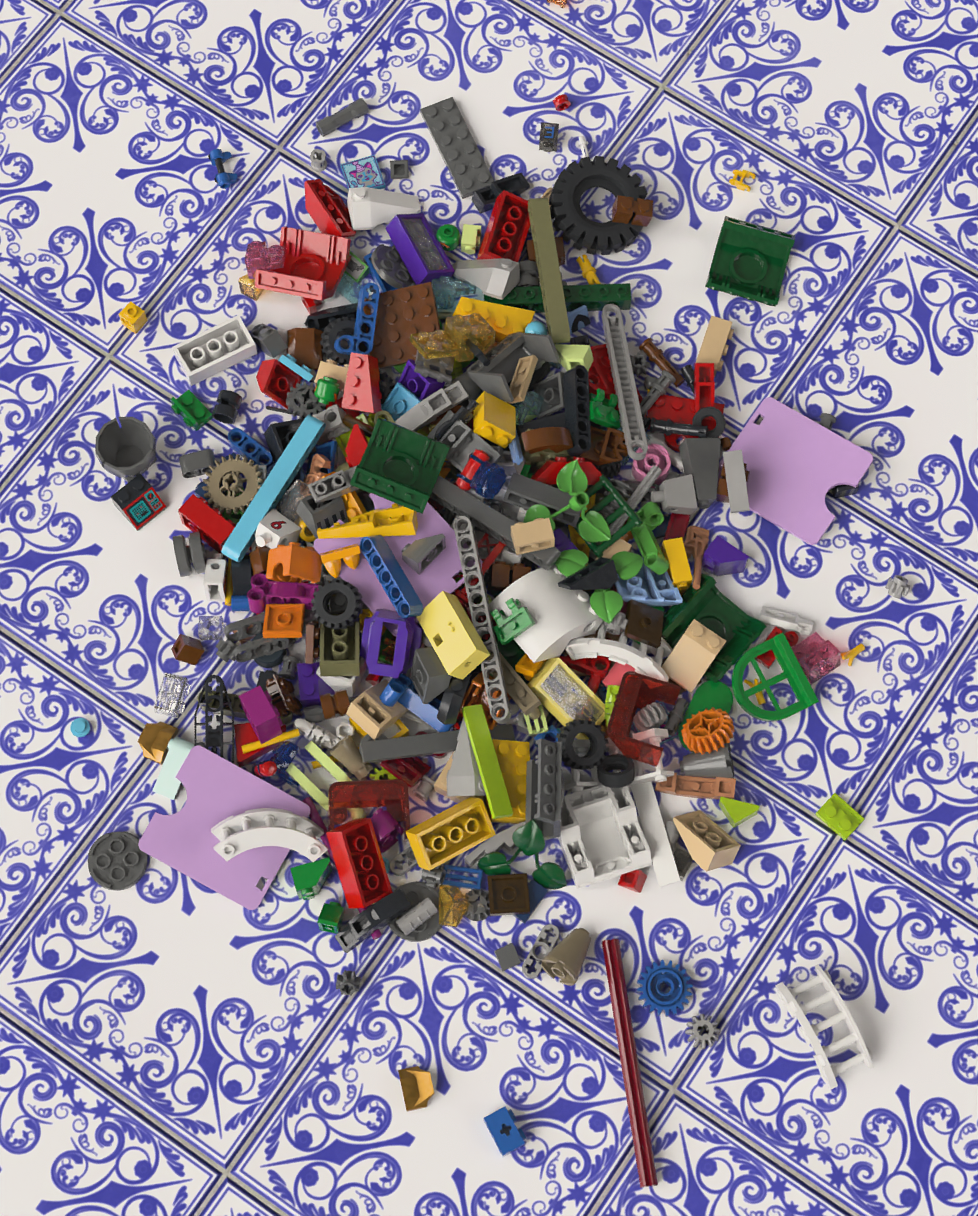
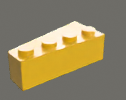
(500, 317)

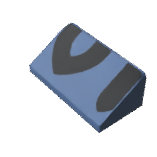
(578, 319)

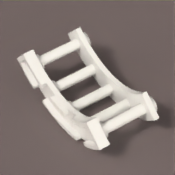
(621, 653)
(650, 736)
(268, 828)
(810, 1032)

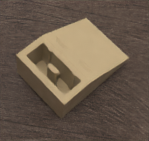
(372, 714)

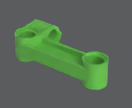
(653, 557)

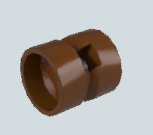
(334, 704)

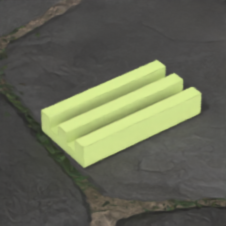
(538, 730)

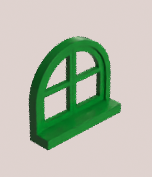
(791, 671)

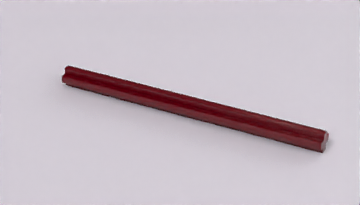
(629, 1064)

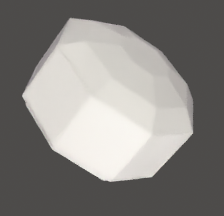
(345, 729)

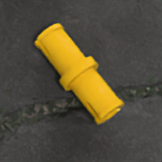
(587, 270)

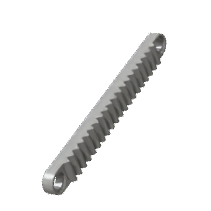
(624, 382)

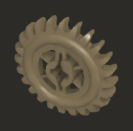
(223, 471)

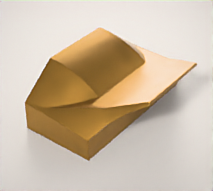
(155, 740)
(416, 1087)

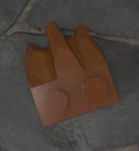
(606, 446)

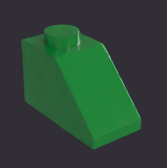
(331, 917)

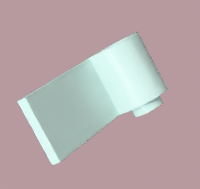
(166, 782)

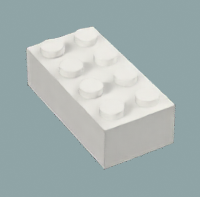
(215, 350)

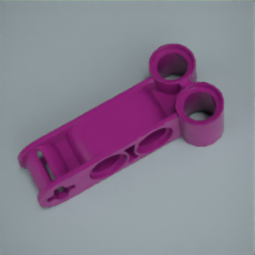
(276, 592)

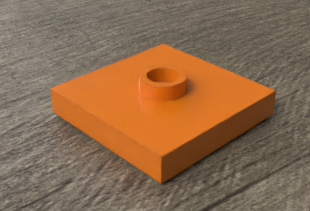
(284, 621)

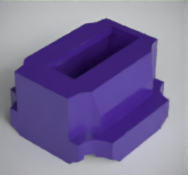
(407, 641)

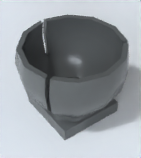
(125, 449)

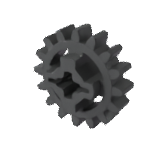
(297, 398)

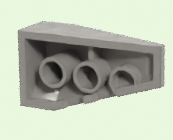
(492, 276)
(464, 775)

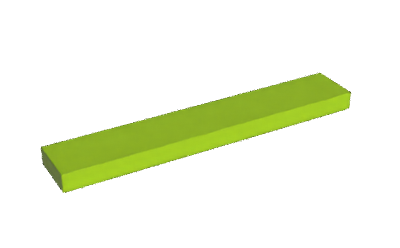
(487, 761)

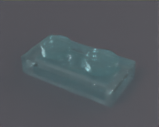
(349, 288)

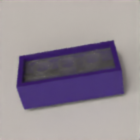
(419, 248)

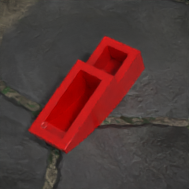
(704, 386)

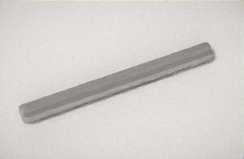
(633, 501)

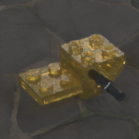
(461, 338)

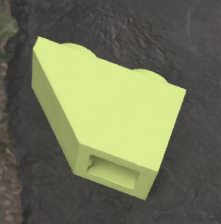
(574, 355)

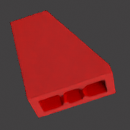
(245, 735)

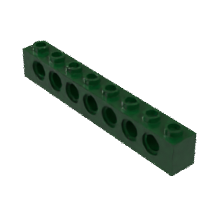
(575, 296)

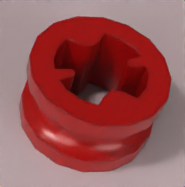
(561, 102)

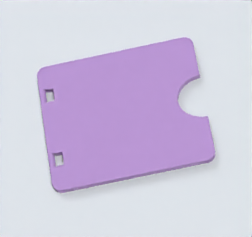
(794, 468)
(429, 584)
(213, 794)

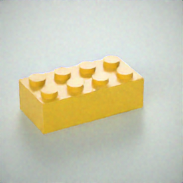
(513, 765)
(450, 833)

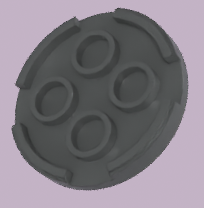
(391, 267)
(117, 861)
(416, 893)

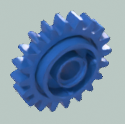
(664, 975)

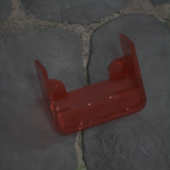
(633, 693)
(370, 793)

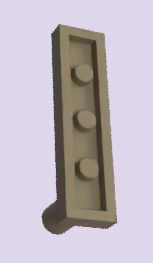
(518, 689)

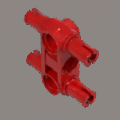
(587, 666)

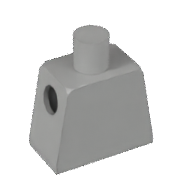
(677, 495)

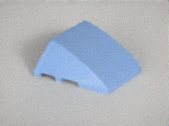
(649, 589)

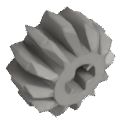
(650, 717)
(698, 1024)

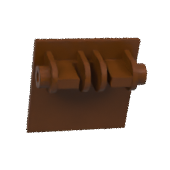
(287, 700)

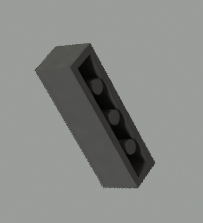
(529, 492)

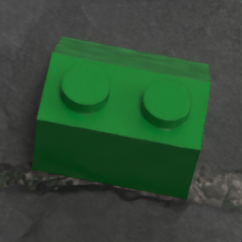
(311, 877)

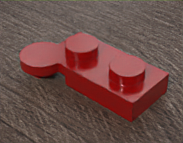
(768, 657)

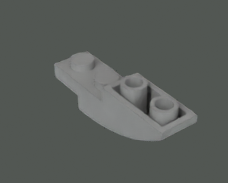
(432, 407)
(333, 485)

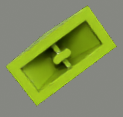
(737, 811)

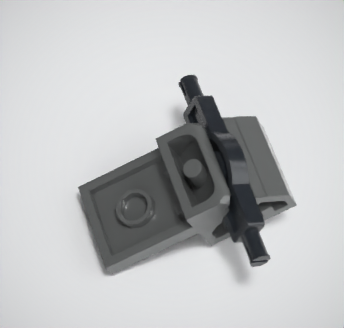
(461, 438)

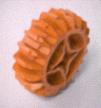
(708, 731)

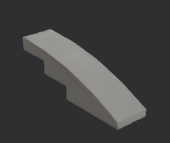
(494, 844)

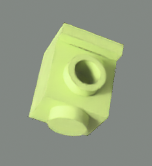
(470, 238)

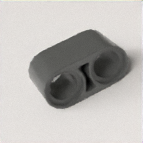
(197, 463)

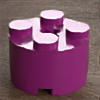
(385, 829)

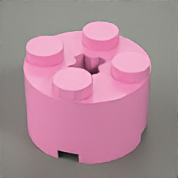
(655, 455)

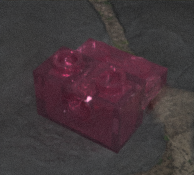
(265, 258)
(817, 657)

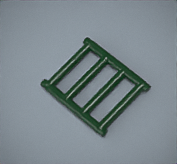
(625, 508)

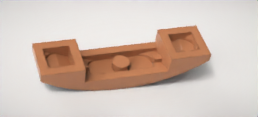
(698, 787)

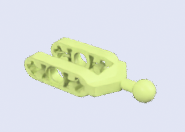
(332, 768)

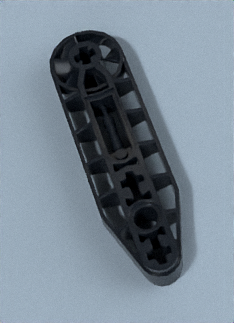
(214, 737)

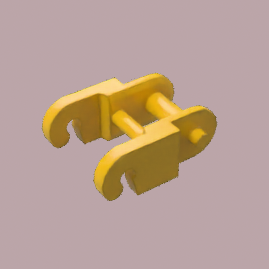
(742, 174)

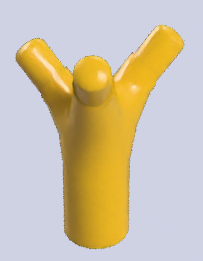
(852, 653)
(759, 696)

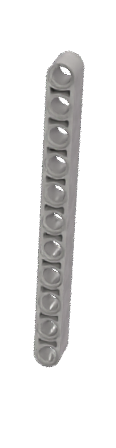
(478, 610)

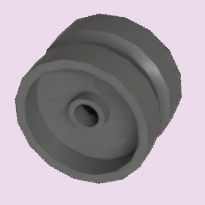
(193, 553)

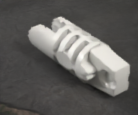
(316, 733)

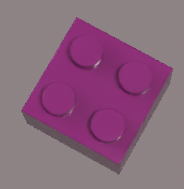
(261, 714)

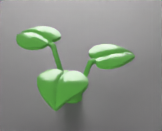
(573, 480)
(603, 601)

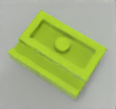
(839, 816)

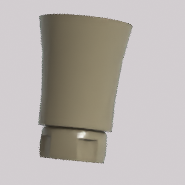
(349, 755)

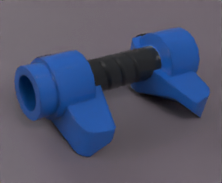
(217, 159)

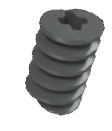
(622, 489)

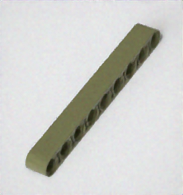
(548, 270)

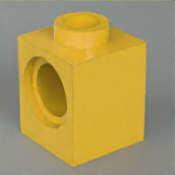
(133, 317)

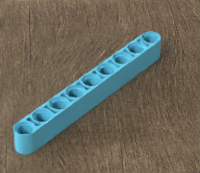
(273, 487)

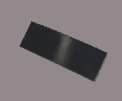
(485, 198)

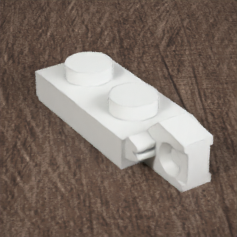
(785, 620)

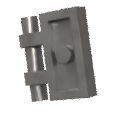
(440, 367)

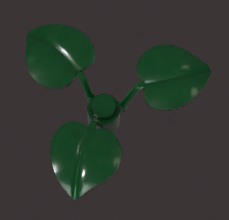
(531, 841)

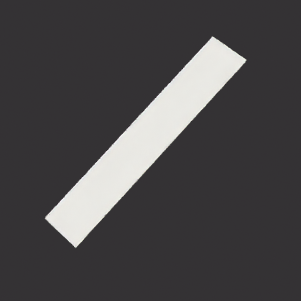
(655, 833)

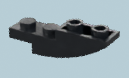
(372, 919)

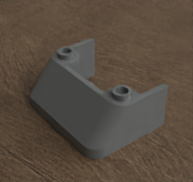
(504, 360)

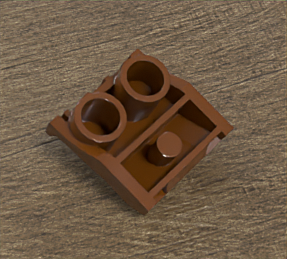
(305, 346)

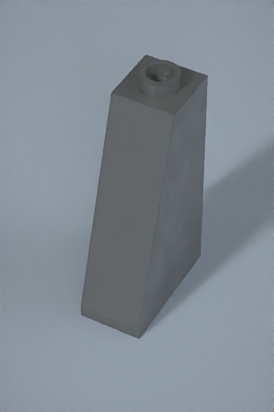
(701, 460)

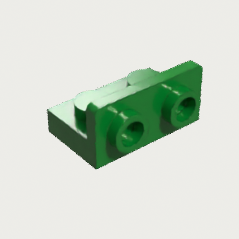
(191, 409)

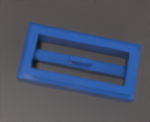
(466, 878)

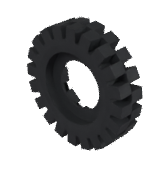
(568, 213)

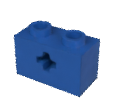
(505, 1143)

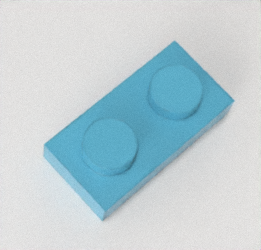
(290, 361)

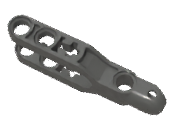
(251, 646)

